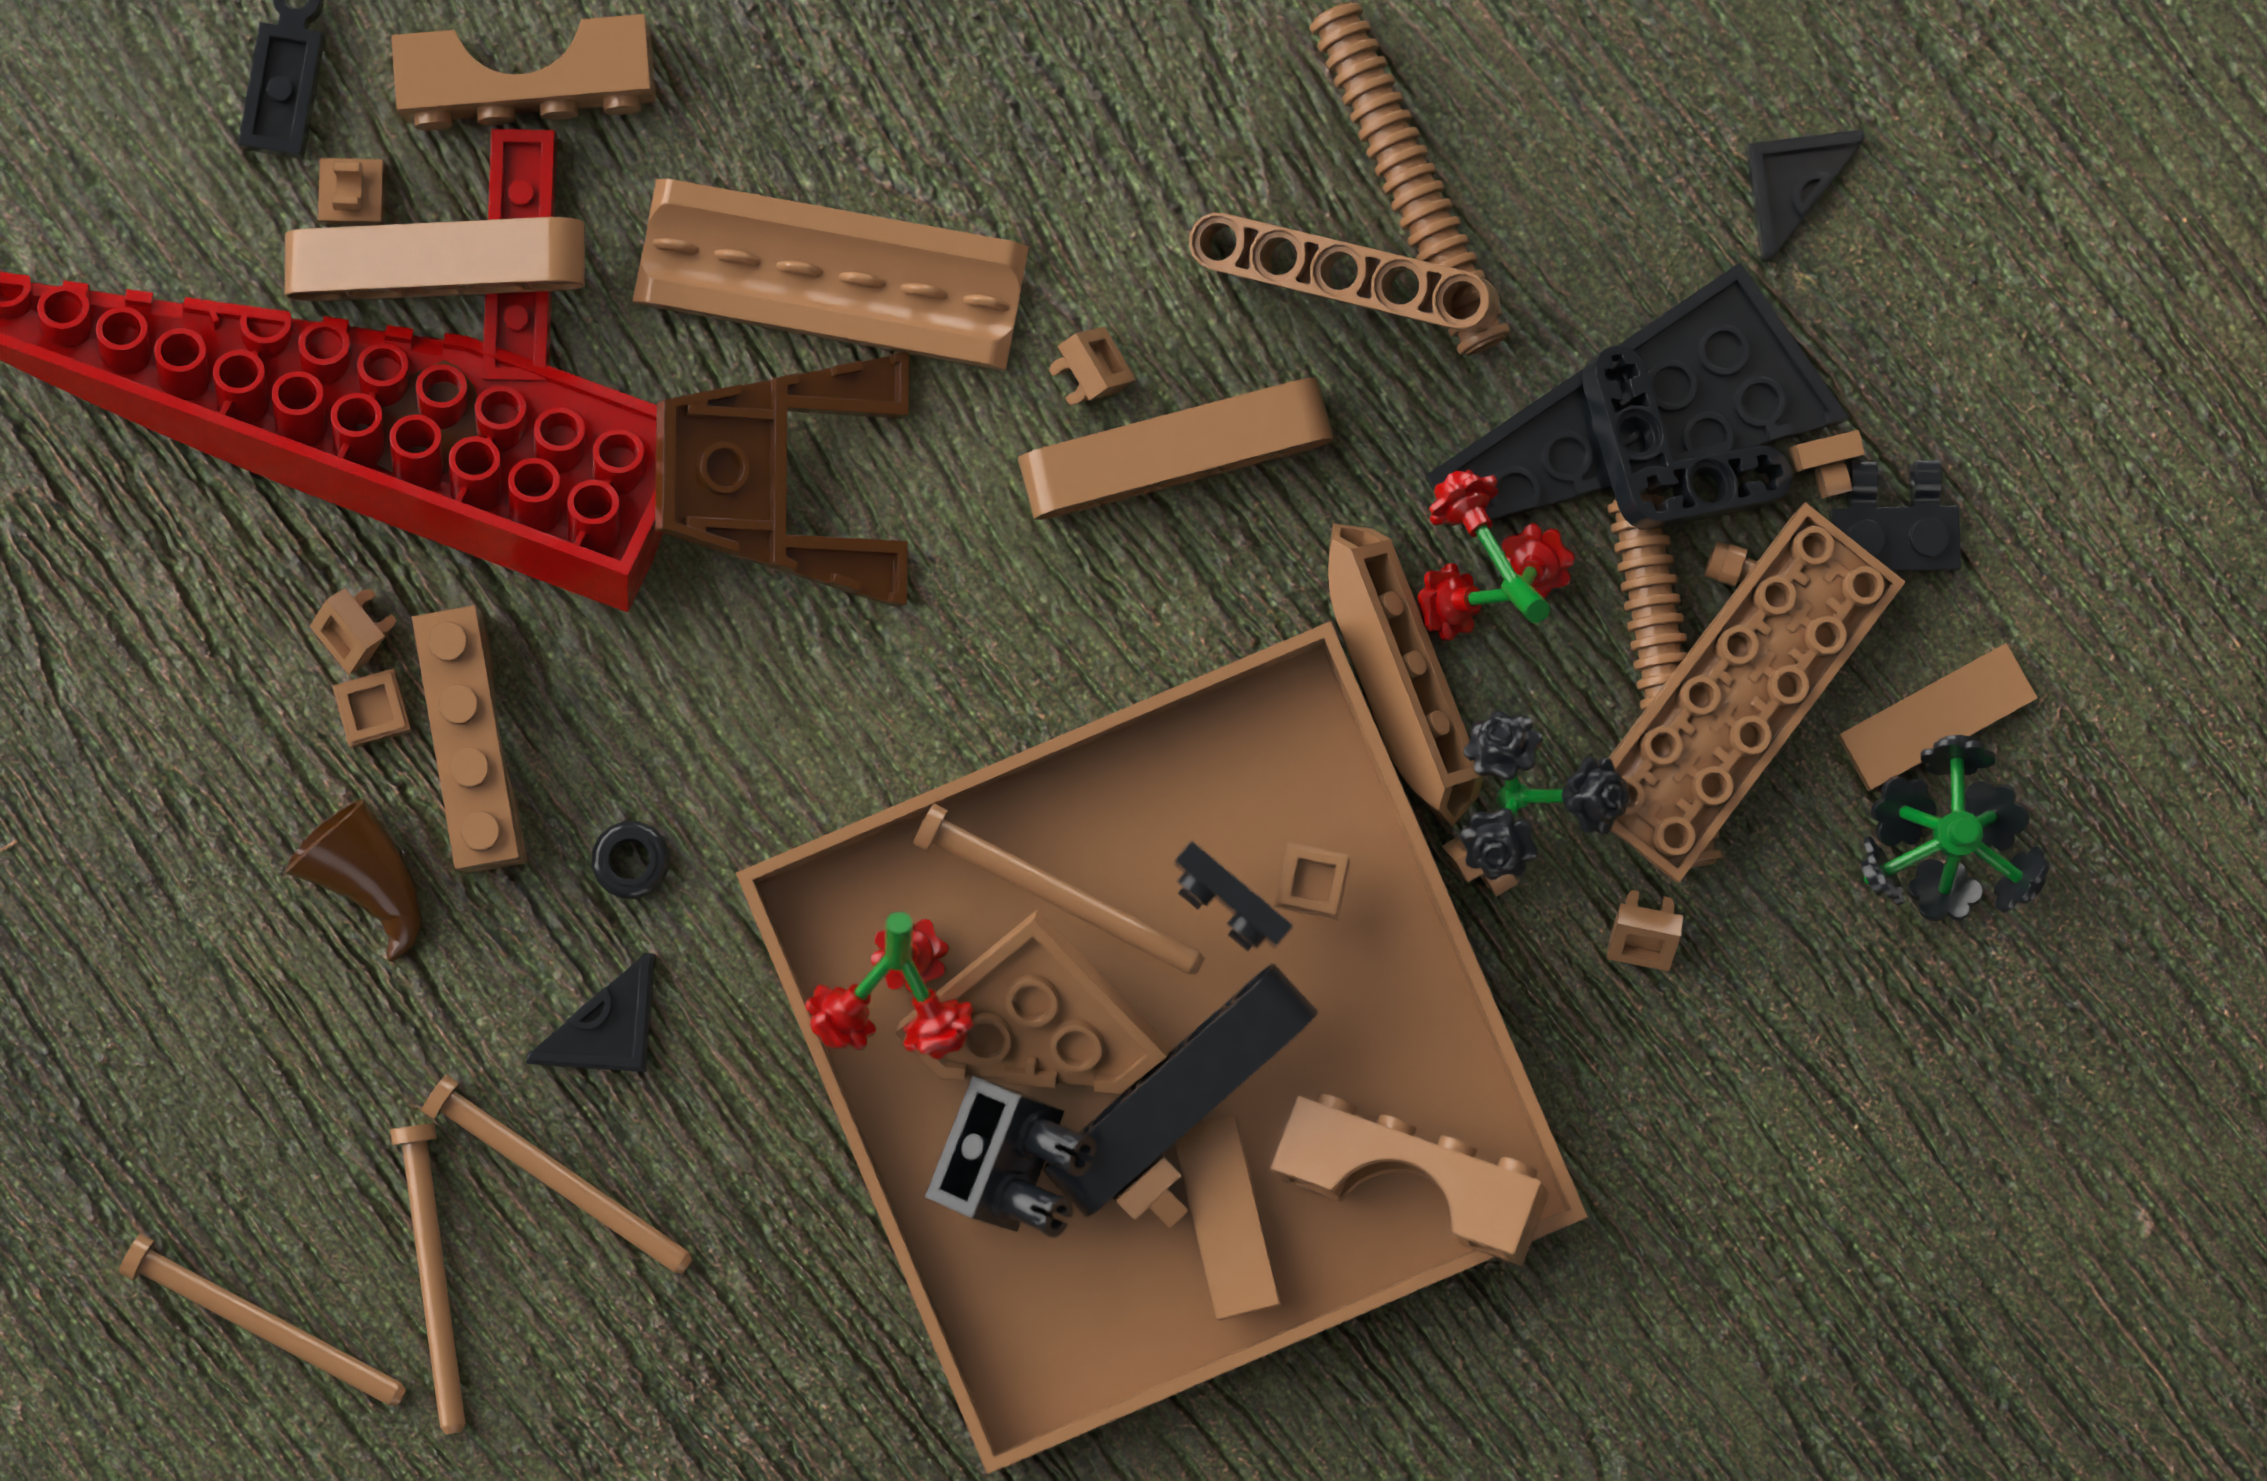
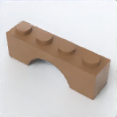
(602, 67)
(467, 739)
(1335, 1152)

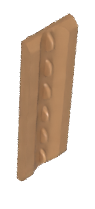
(831, 273)
(1746, 687)

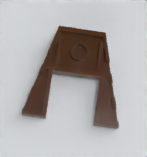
(727, 473)

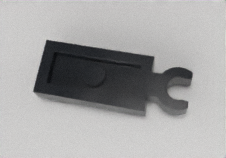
(283, 82)

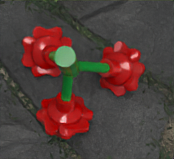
(1529, 568)
(907, 957)

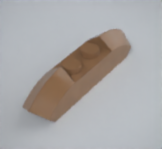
(1400, 670)

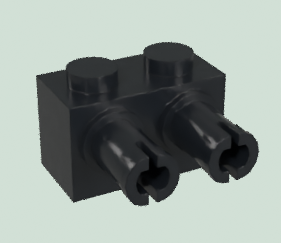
(998, 1156)

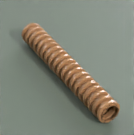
(1401, 160)
(1652, 614)

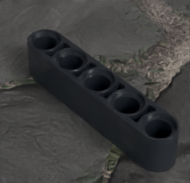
(1186, 1086)

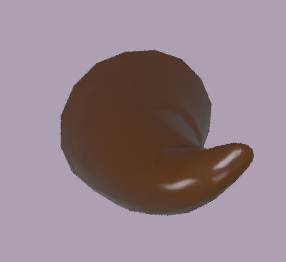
(359, 861)

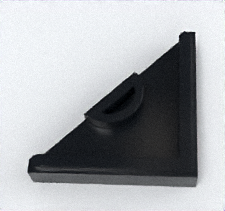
(1790, 178)
(609, 1028)

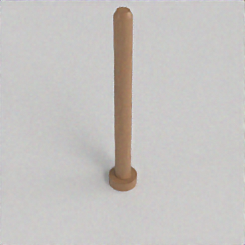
(1055, 891)
(555, 1175)
(144, 1261)
(432, 1273)

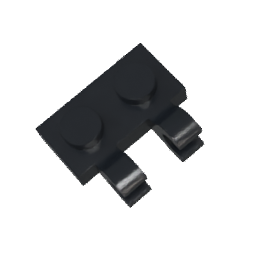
(1902, 537)
(1208, 880)

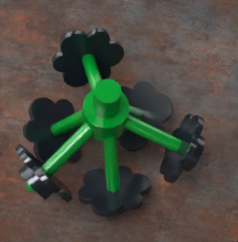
(1984, 821)

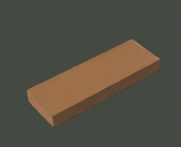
(1950, 706)
(1227, 1218)

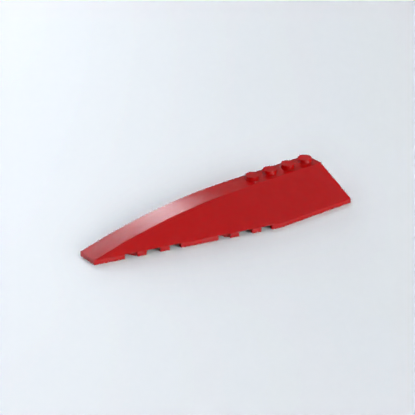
(545, 488)

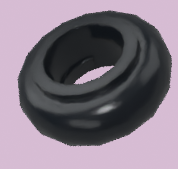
(630, 832)

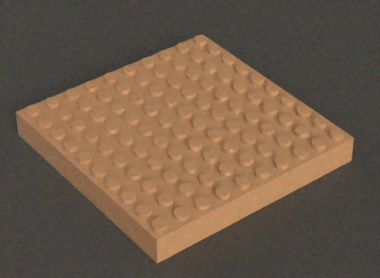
(1118, 1309)

